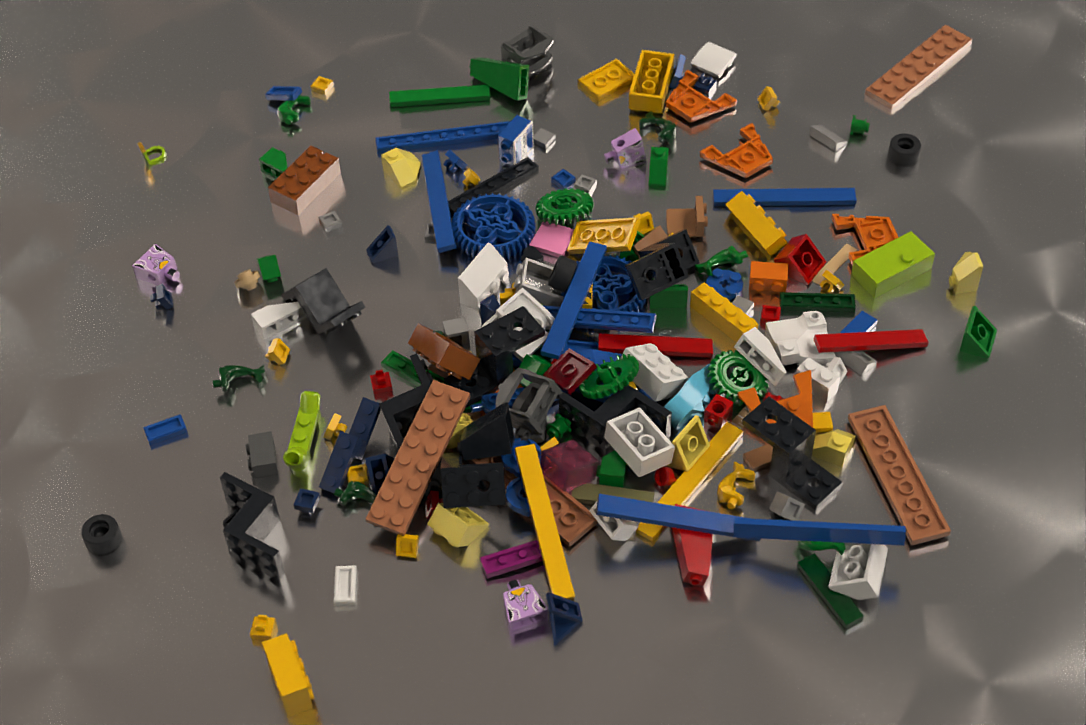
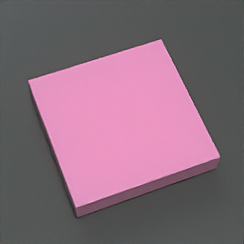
(552, 239)

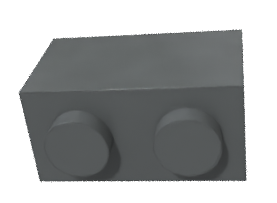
(262, 454)

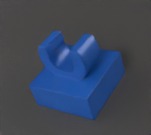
(455, 161)

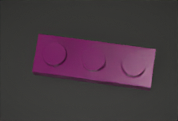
(511, 559)

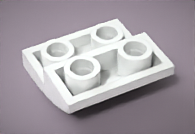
(713, 59)

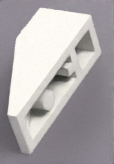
(277, 318)
(761, 355)

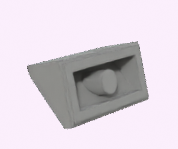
(827, 137)
(857, 361)

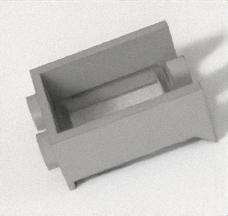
(534, 279)

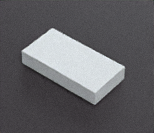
(345, 585)

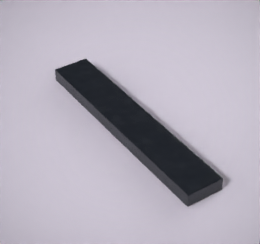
(496, 183)

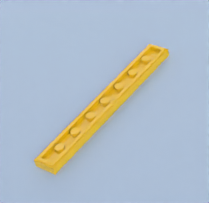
(691, 480)
(544, 521)

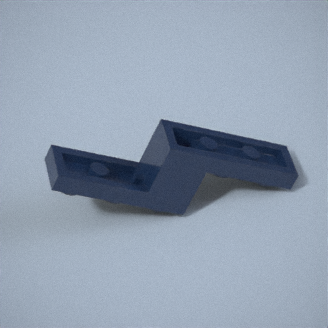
(350, 445)

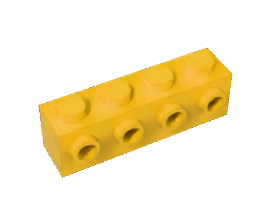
(756, 223)
(721, 312)

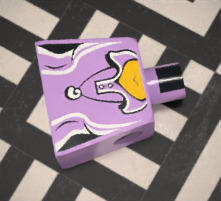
(627, 150)
(156, 266)
(523, 606)

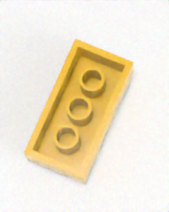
(651, 81)

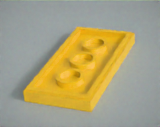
(614, 233)

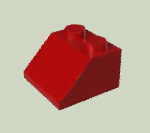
(802, 259)

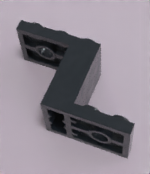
(662, 264)
(323, 302)
(495, 349)
(403, 408)
(593, 424)
(792, 453)
(460, 482)
(251, 525)

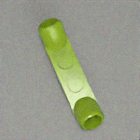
(308, 417)

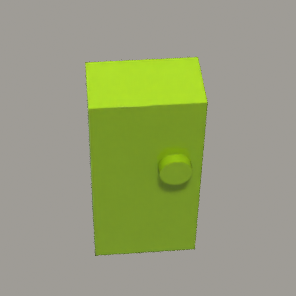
(892, 264)

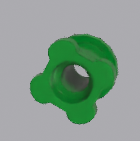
(859, 126)
(558, 427)

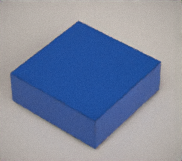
(563, 179)

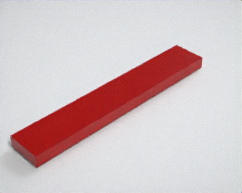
(870, 340)
(666, 345)

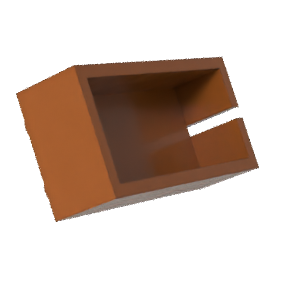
(304, 180)
(443, 352)

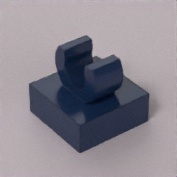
(705, 85)
(162, 297)
(306, 501)

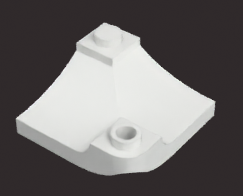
(539, 312)
(794, 338)

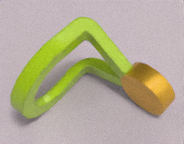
(156, 160)

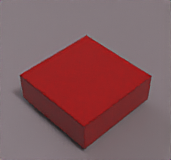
(770, 314)

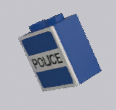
(515, 140)

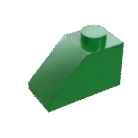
(273, 163)
(658, 166)
(269, 268)
(612, 470)

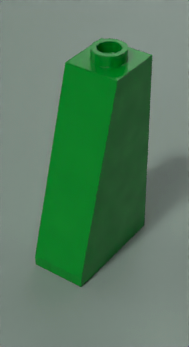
(502, 75)

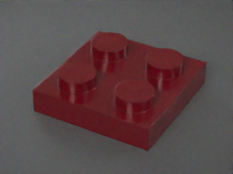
(570, 370)

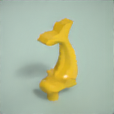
(726, 489)

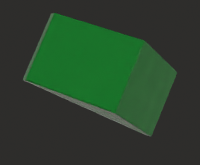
(535, 364)

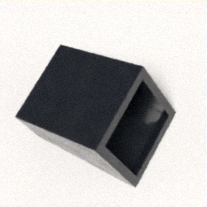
(488, 435)

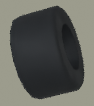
(904, 149)
(562, 273)
(99, 524)

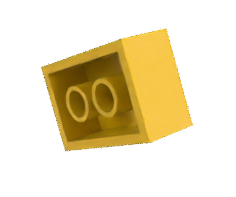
(289, 674)

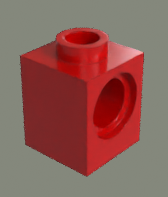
(718, 411)

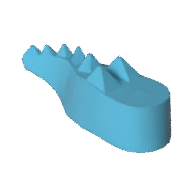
(691, 398)

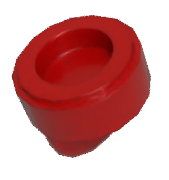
(665, 476)

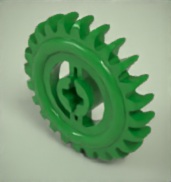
(565, 207)
(718, 369)
(608, 375)

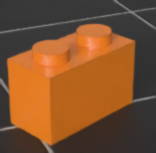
(768, 276)

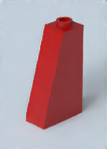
(693, 553)

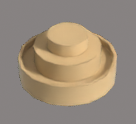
(247, 280)

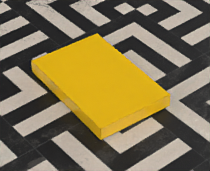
(606, 79)

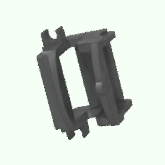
(528, 39)
(531, 404)

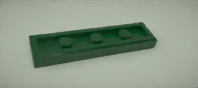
(817, 302)
(839, 604)

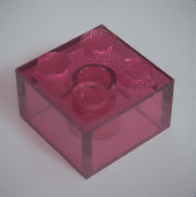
(568, 465)

